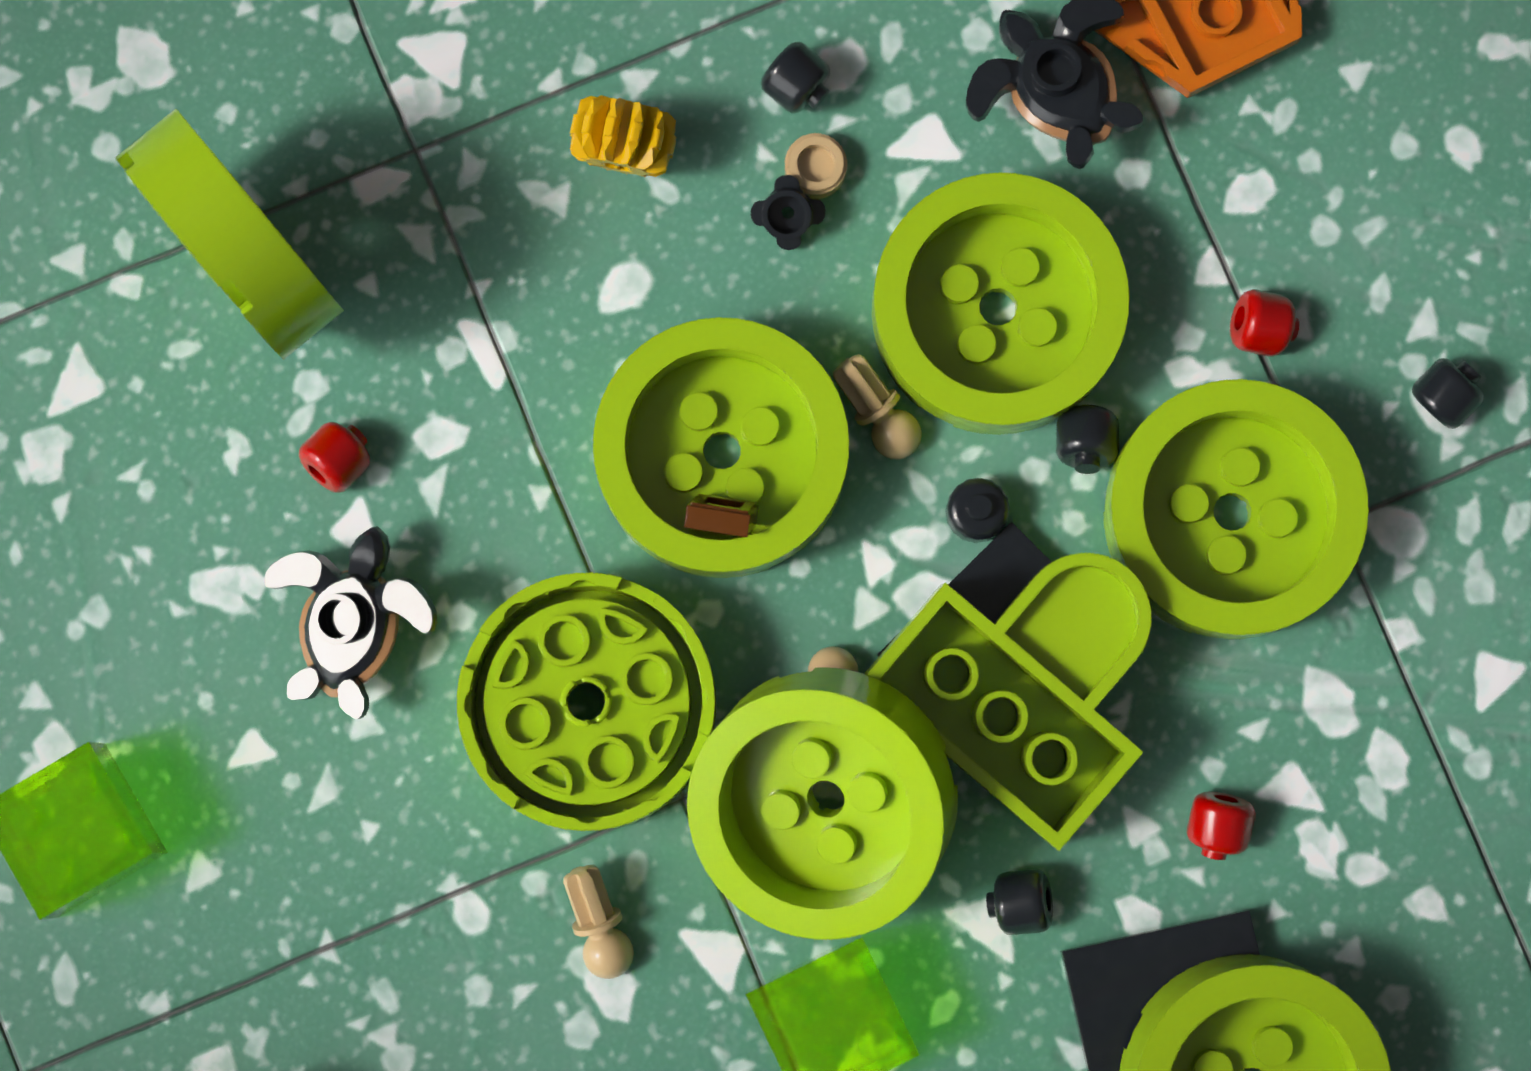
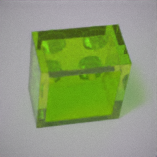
(74, 831)
(832, 1014)

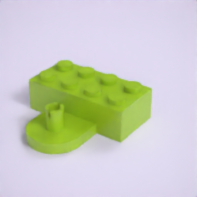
(1025, 690)

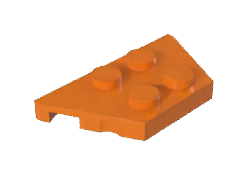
(1204, 40)

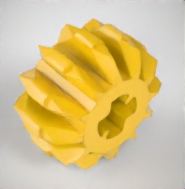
(623, 136)

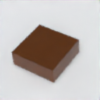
(721, 515)

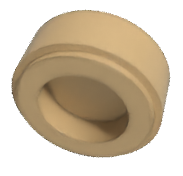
(817, 163)

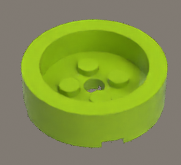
(228, 234)
(1013, 240)
(708, 383)
(1300, 498)
(519, 689)
(808, 866)
(1256, 1016)

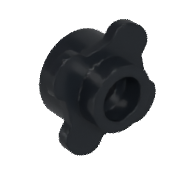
(787, 230)

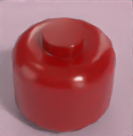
(1263, 323)
(335, 456)
(1220, 824)

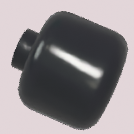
(797, 78)
(1449, 391)
(1087, 438)
(977, 510)
(1021, 902)

